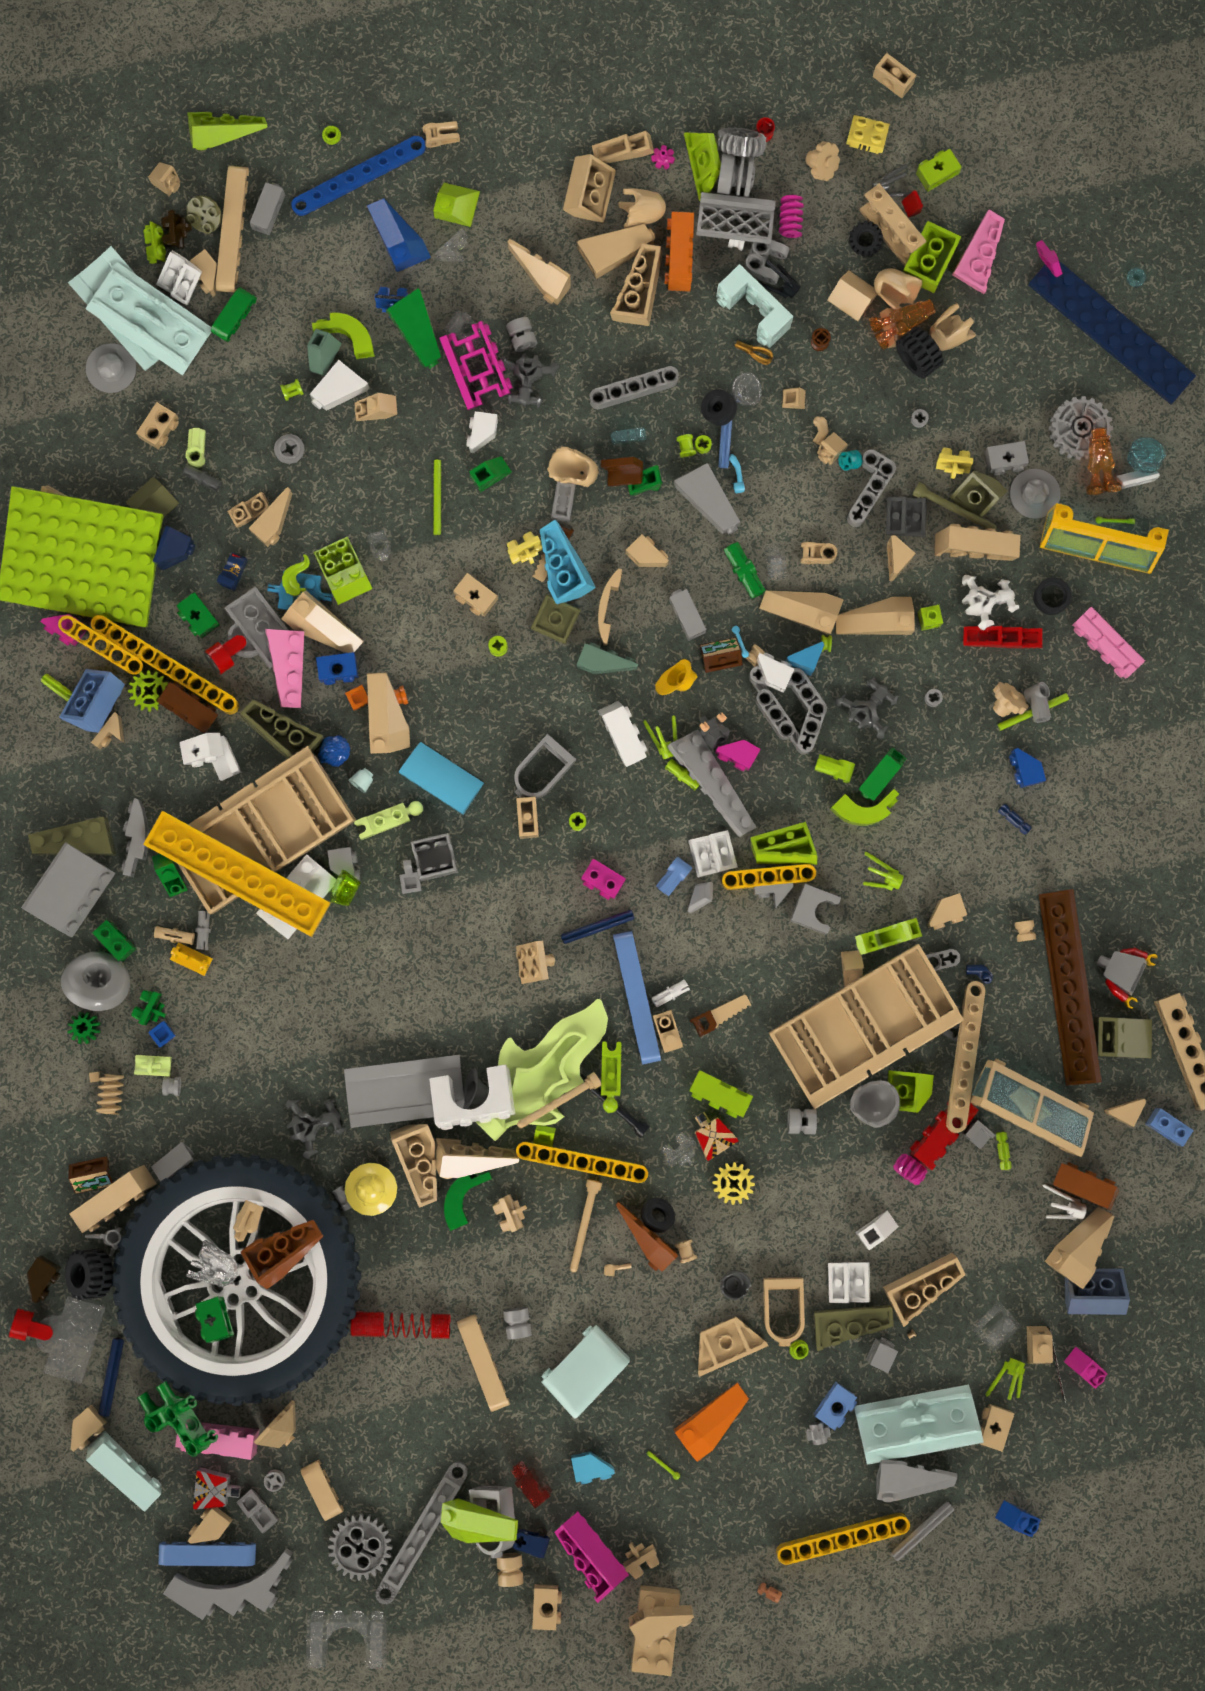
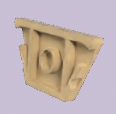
(726, 1344)

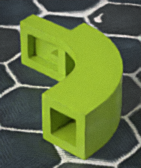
(351, 328)
(863, 816)
(888, 936)

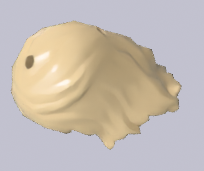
(568, 463)

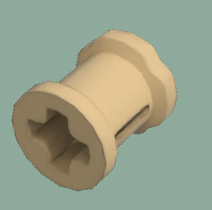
(686, 1251)

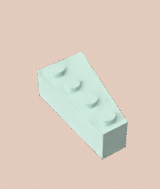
(123, 1471)

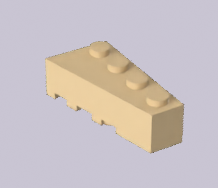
(637, 297)

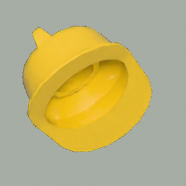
(678, 677)

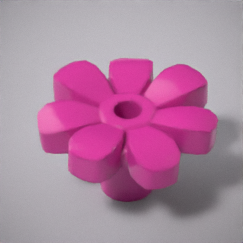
(663, 157)

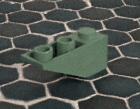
(599, 661)

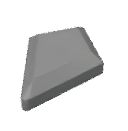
(701, 896)

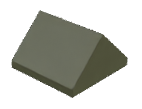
(153, 498)

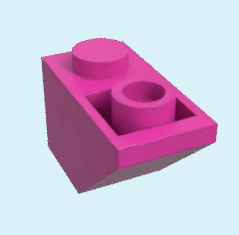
(51, 626)
(740, 753)
(1085, 1367)

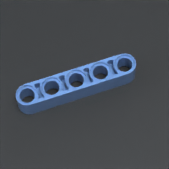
(207, 1554)

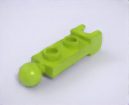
(611, 1076)

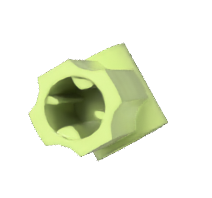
(196, 446)

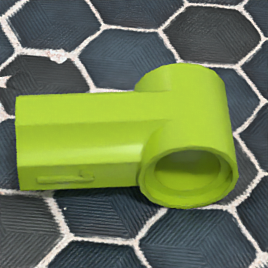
(837, 768)

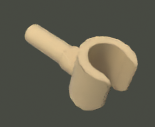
(609, 1269)

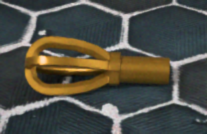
(749, 349)

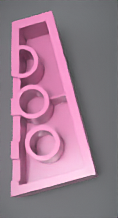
(231, 1441)

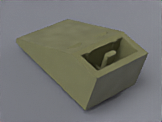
(1123, 1037)

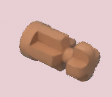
(771, 1593)

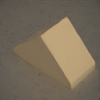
(1128, 1112)

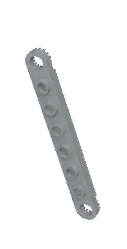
(420, 1533)

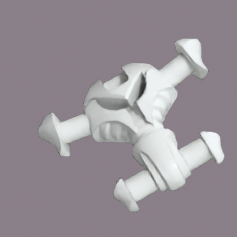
(982, 600)

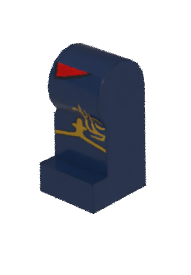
(232, 571)

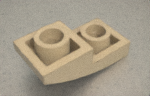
(249, 510)

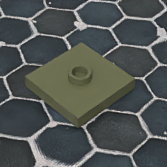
(555, 619)

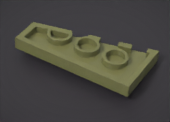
(850, 1323)

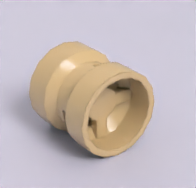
(1025, 930)

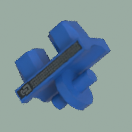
(385, 300)

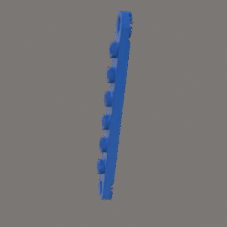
(358, 175)

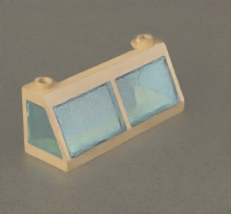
(1033, 1107)

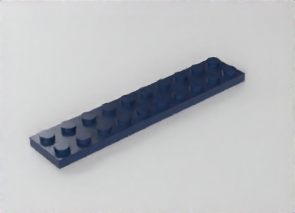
(1113, 332)

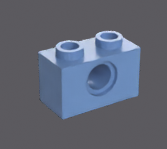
(1169, 1127)
(836, 1394)

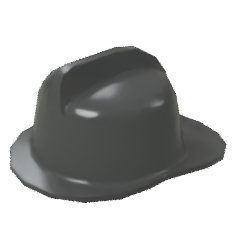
(474, 1091)

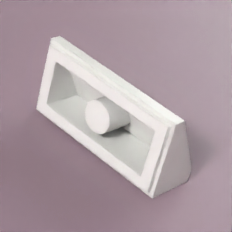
(1136, 478)

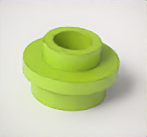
(328, 130)
(803, 1349)

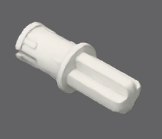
(670, 993)

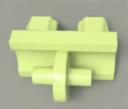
(152, 1065)

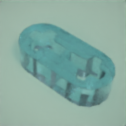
(628, 436)

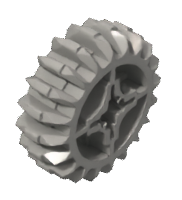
(741, 142)

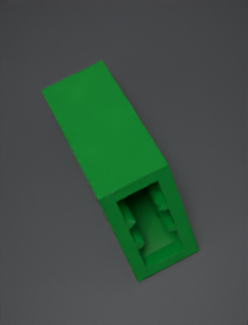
(882, 774)

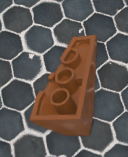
(655, 1249)
(276, 1255)

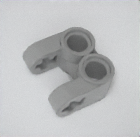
(764, 273)

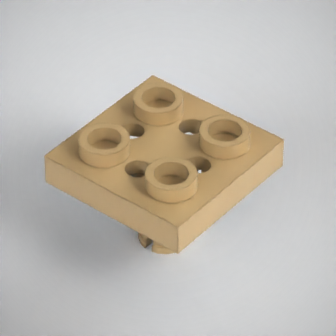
(533, 962)

